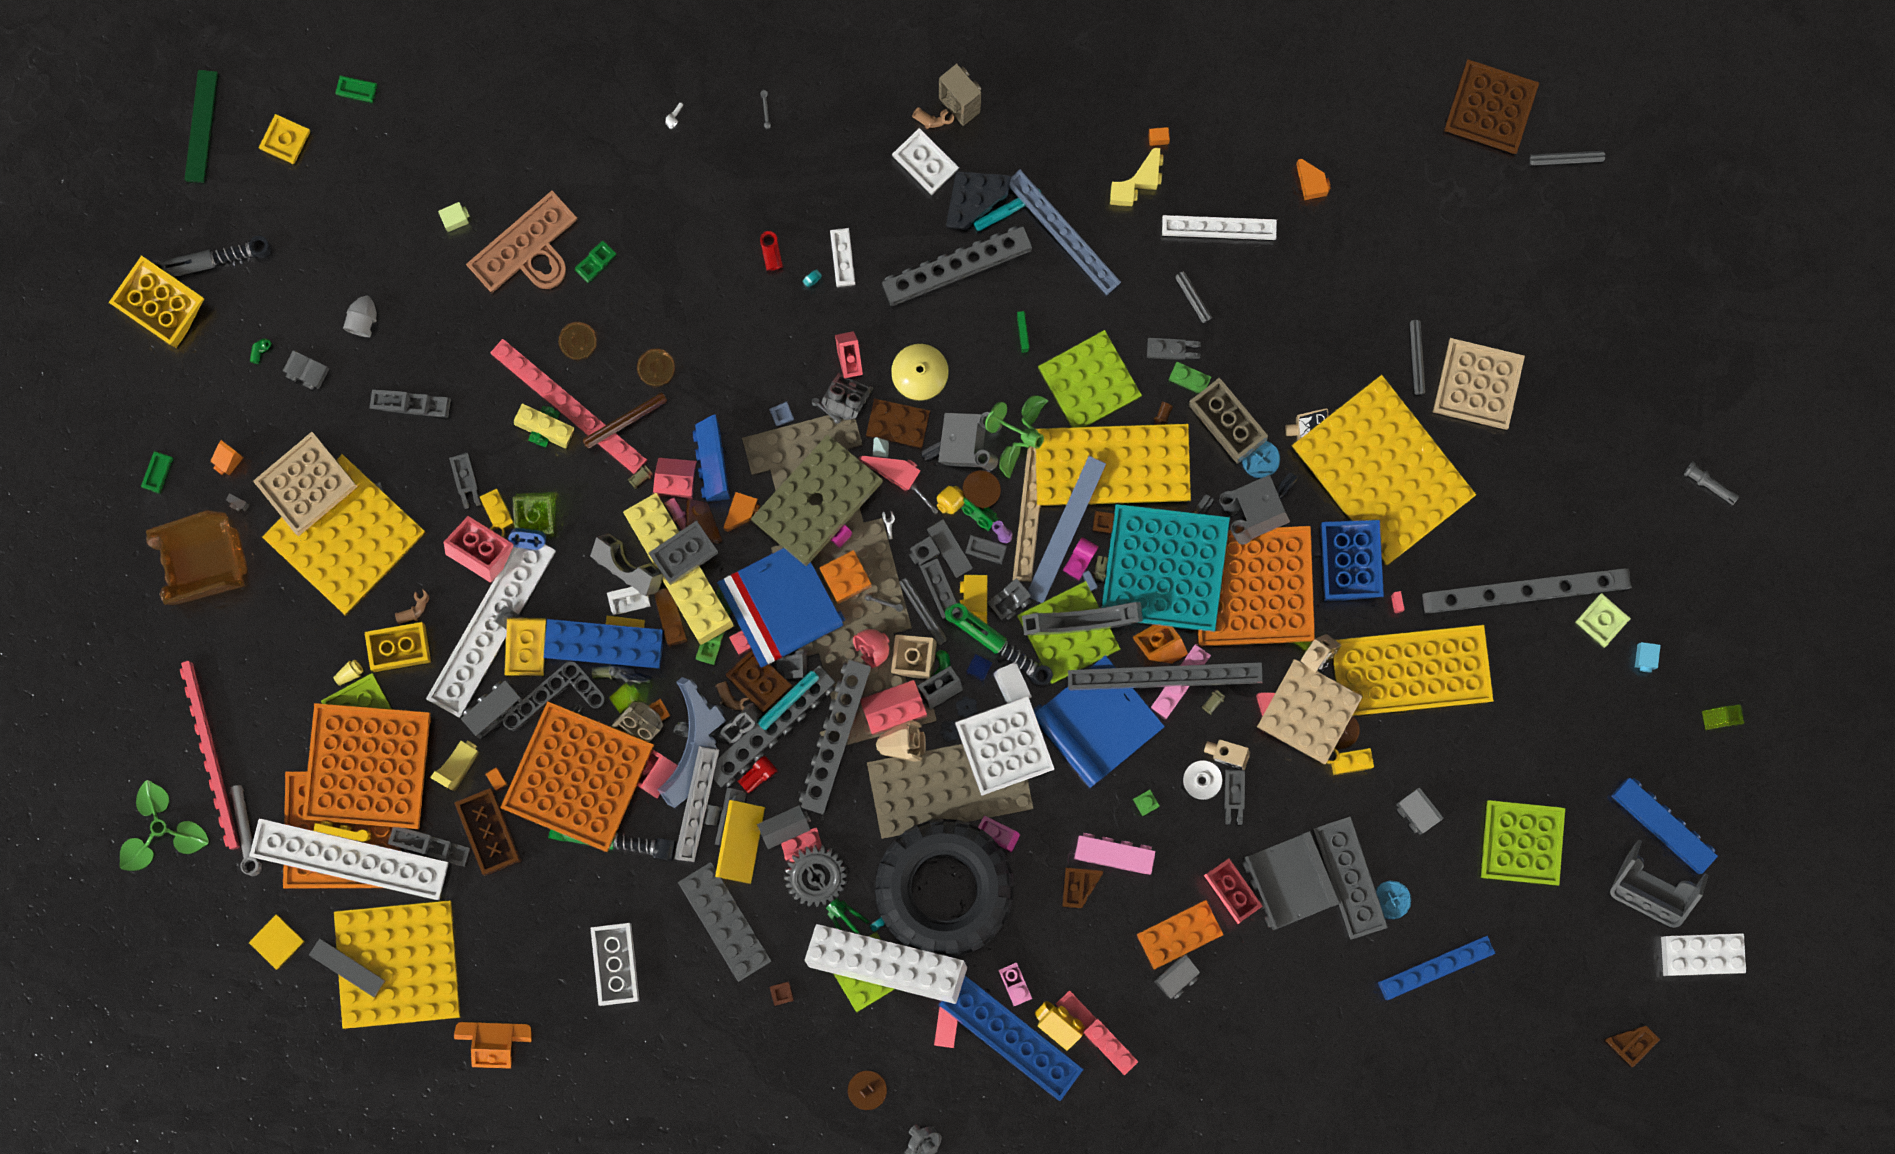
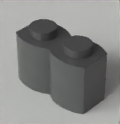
(306, 370)
(741, 723)

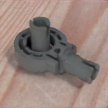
(921, 1138)

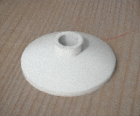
(1209, 772)

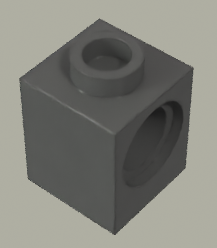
(930, 546)

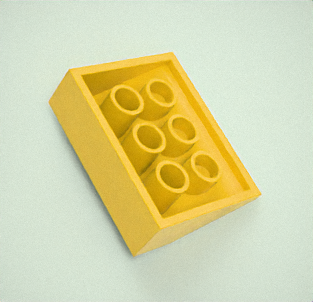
(157, 301)

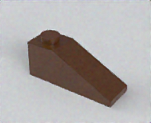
(670, 618)

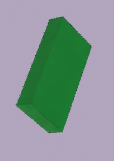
(356, 89)
(1022, 326)
(157, 472)

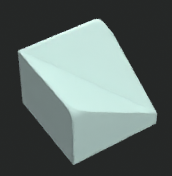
(880, 448)

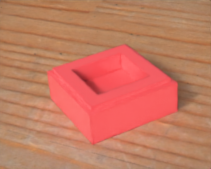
(1397, 602)

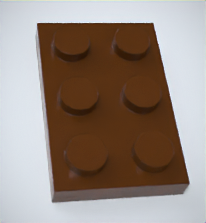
(898, 423)
(761, 685)

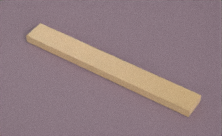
(1027, 523)

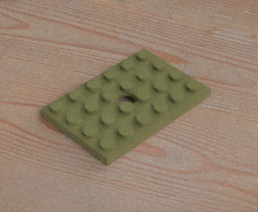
(808, 528)

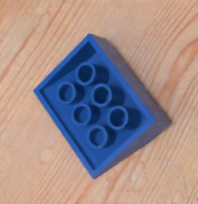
(712, 460)
(1351, 560)

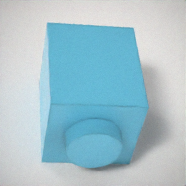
(1647, 656)

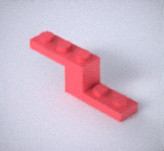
(1099, 1034)

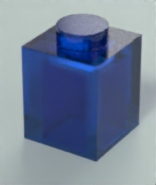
(979, 668)

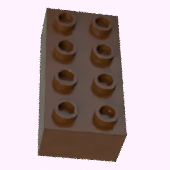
(487, 832)

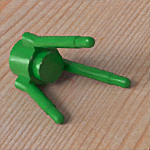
(836, 908)

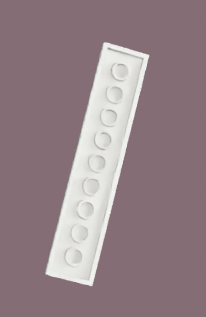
(485, 637)
(349, 859)

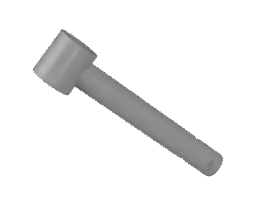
(244, 830)

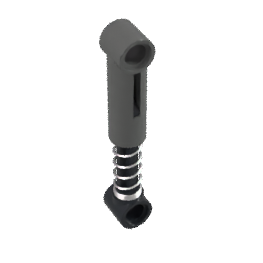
(206, 259)

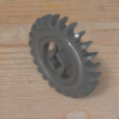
(810, 861)

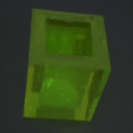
(624, 697)

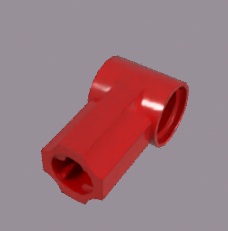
(771, 252)
(761, 771)

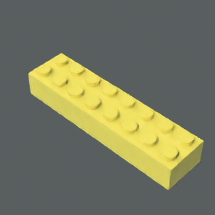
(692, 592)

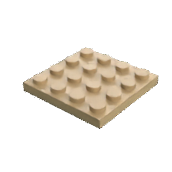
(1478, 383)
(305, 484)
(1309, 711)

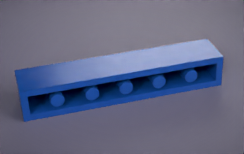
(1664, 825)
(1436, 967)

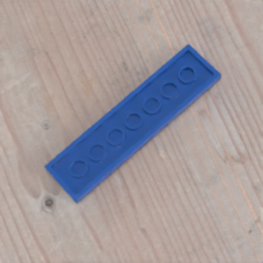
(1013, 1039)

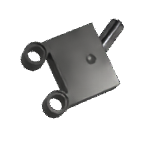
(963, 442)
(1260, 505)

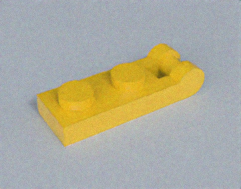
(344, 831)

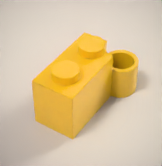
(497, 511)
(975, 595)
(1351, 761)
(1059, 1024)

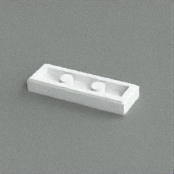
(842, 257)

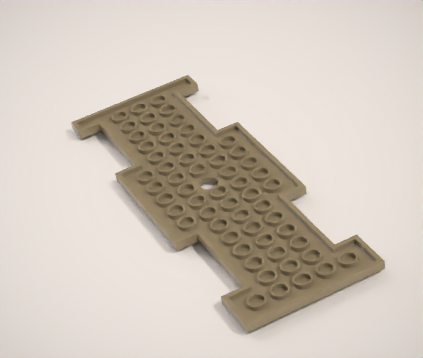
(782, 453)

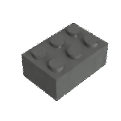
(491, 709)

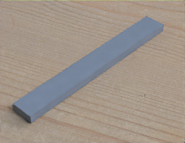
(1063, 232)
(1066, 529)

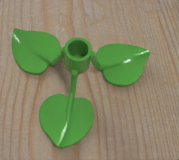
(1030, 437)
(187, 840)

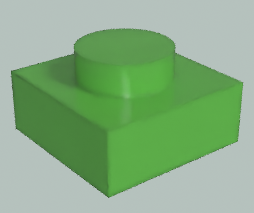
(1146, 802)

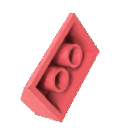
(478, 548)
(893, 707)
(1233, 891)

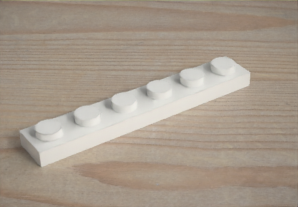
(1219, 227)

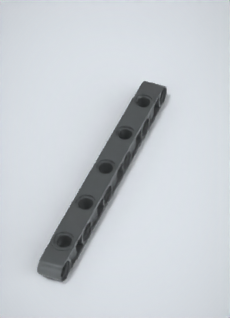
(1540, 589)

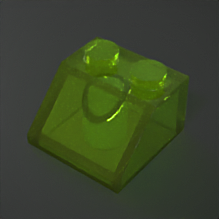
(535, 511)

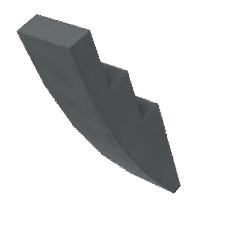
(410, 403)
(429, 846)

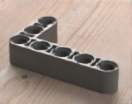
(552, 693)

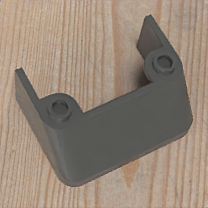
(1652, 895)

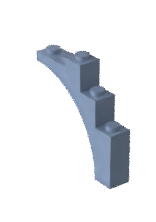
(702, 721)

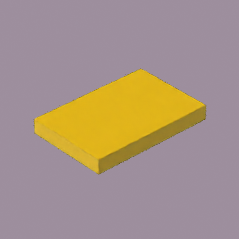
(525, 646)

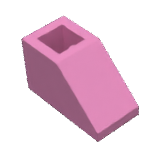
(1015, 984)

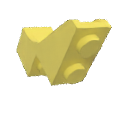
(1146, 178)

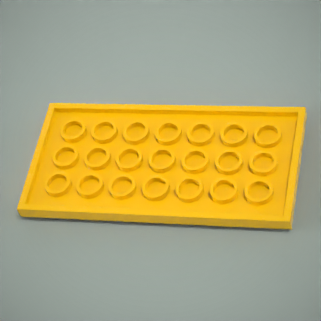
(1140, 462)
(1415, 669)

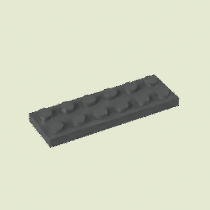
(1350, 878)
(724, 922)

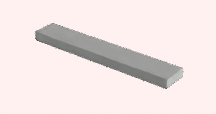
(696, 803)

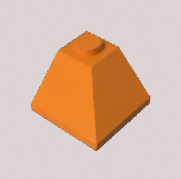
(1161, 644)

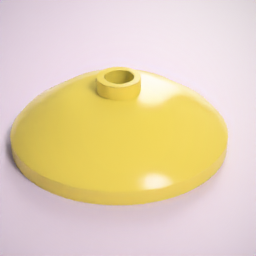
(924, 384)

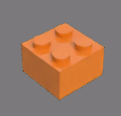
(845, 577)

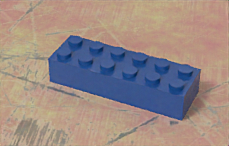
(603, 644)

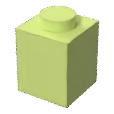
(454, 216)

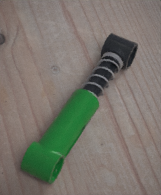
(996, 642)
(658, 848)

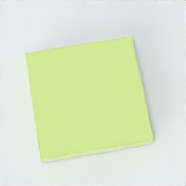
(1603, 620)

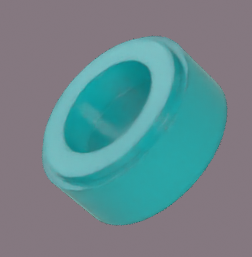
(812, 278)
(877, 924)

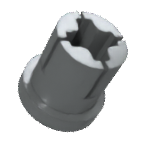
(712, 814)

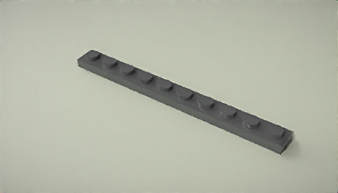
(1165, 676)

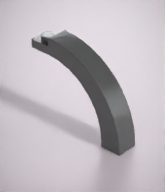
(1082, 620)

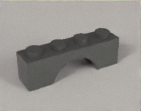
(610, 554)

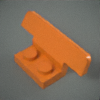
(492, 1042)

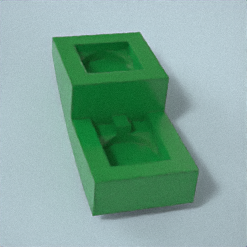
(595, 261)

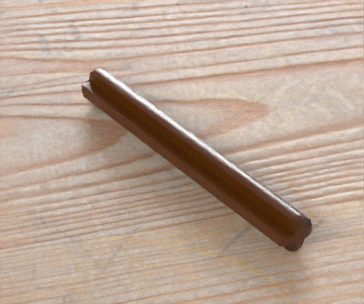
(624, 420)

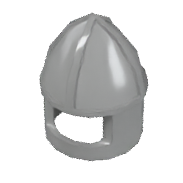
(360, 317)

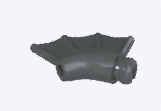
(629, 674)

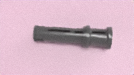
(1704, 478)

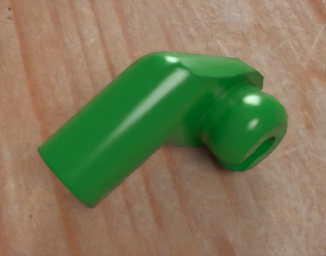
(258, 348)
(944, 660)

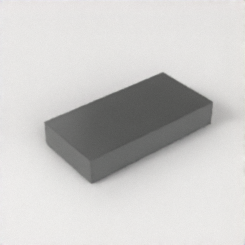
(986, 549)

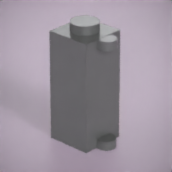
(784, 826)

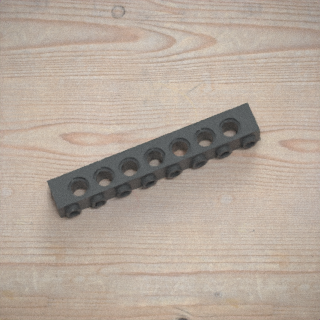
(896, 295)
(726, 779)
(818, 803)

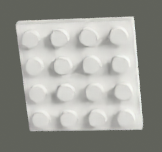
(1004, 746)

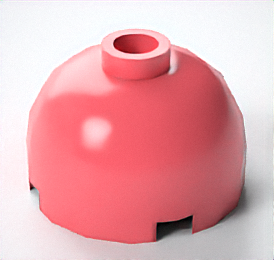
(873, 646)

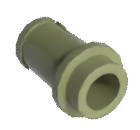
(640, 476)
(1100, 569)
(601, 672)
(1213, 702)

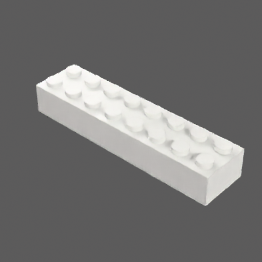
(886, 963)

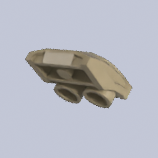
(639, 721)

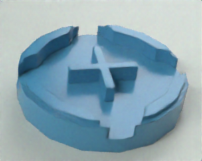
(1262, 461)
(1394, 899)

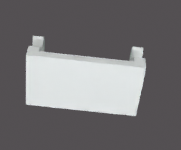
(627, 600)
(1011, 683)

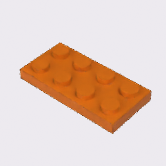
(1179, 934)

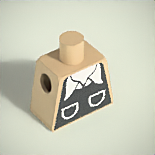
(1305, 423)
(1320, 655)
(1237, 755)

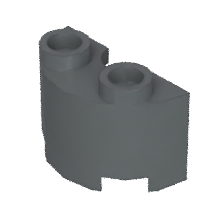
(1010, 600)
(792, 665)

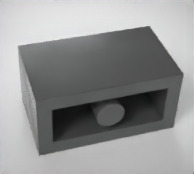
(940, 687)

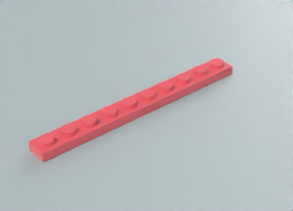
(566, 404)
(211, 764)

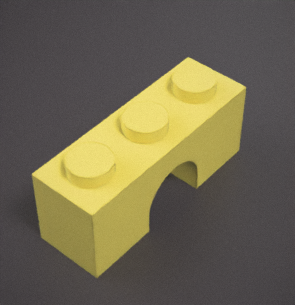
(538, 422)

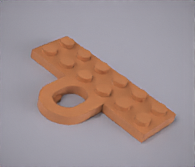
(524, 241)

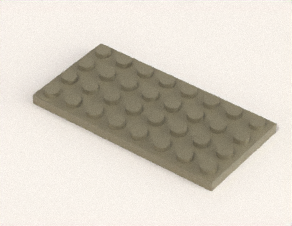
(937, 789)

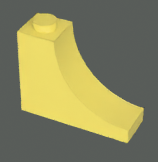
(456, 766)

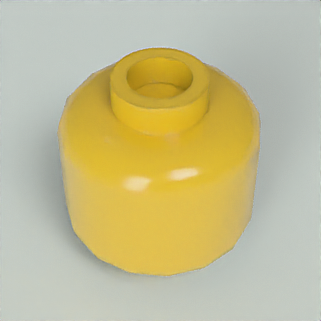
(950, 500)

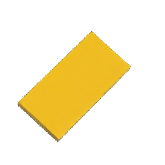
(739, 842)

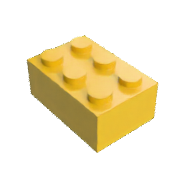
(397, 647)

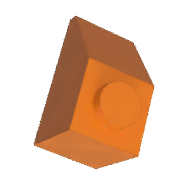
(1312, 180)
(225, 459)
(741, 511)

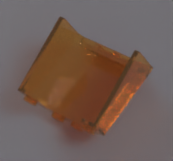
(198, 556)

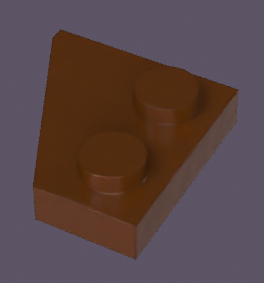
(701, 512)
(1078, 886)
(1633, 1044)

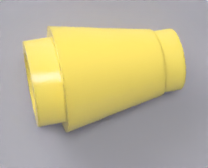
(349, 672)

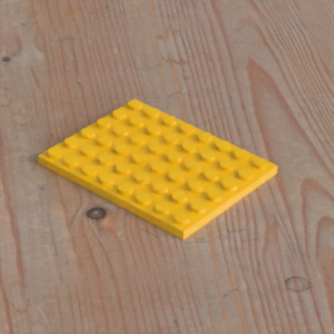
(1384, 468)

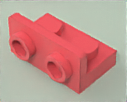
(800, 842)

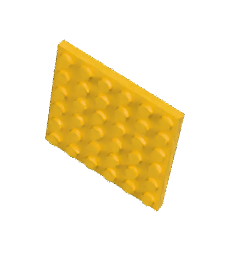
(350, 544)
(411, 952)

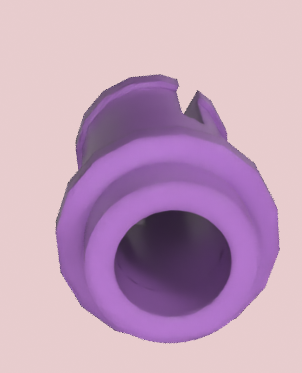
(1003, 533)

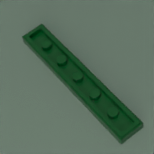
(201, 126)

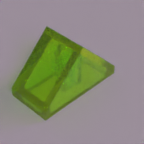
(1723, 717)

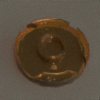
(577, 340)
(655, 367)

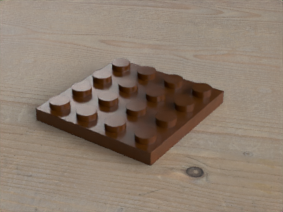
(1491, 106)

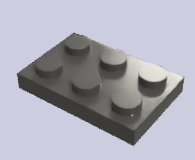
(683, 553)

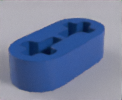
(527, 537)

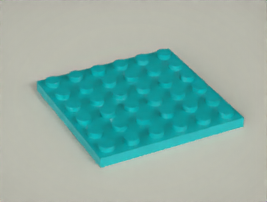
(1168, 565)

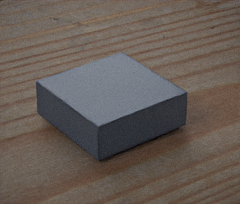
(781, 414)
(1090, 581)

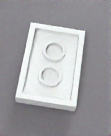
(925, 161)

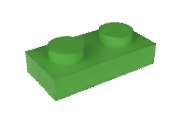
(1189, 378)

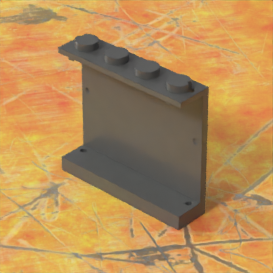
(1290, 881)

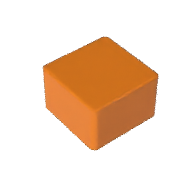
(1159, 136)
(496, 779)

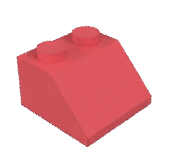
(675, 478)
(656, 773)

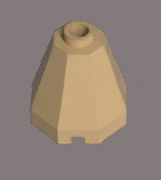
(903, 742)

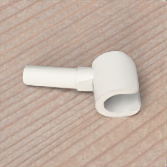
(671, 121)
(888, 524)

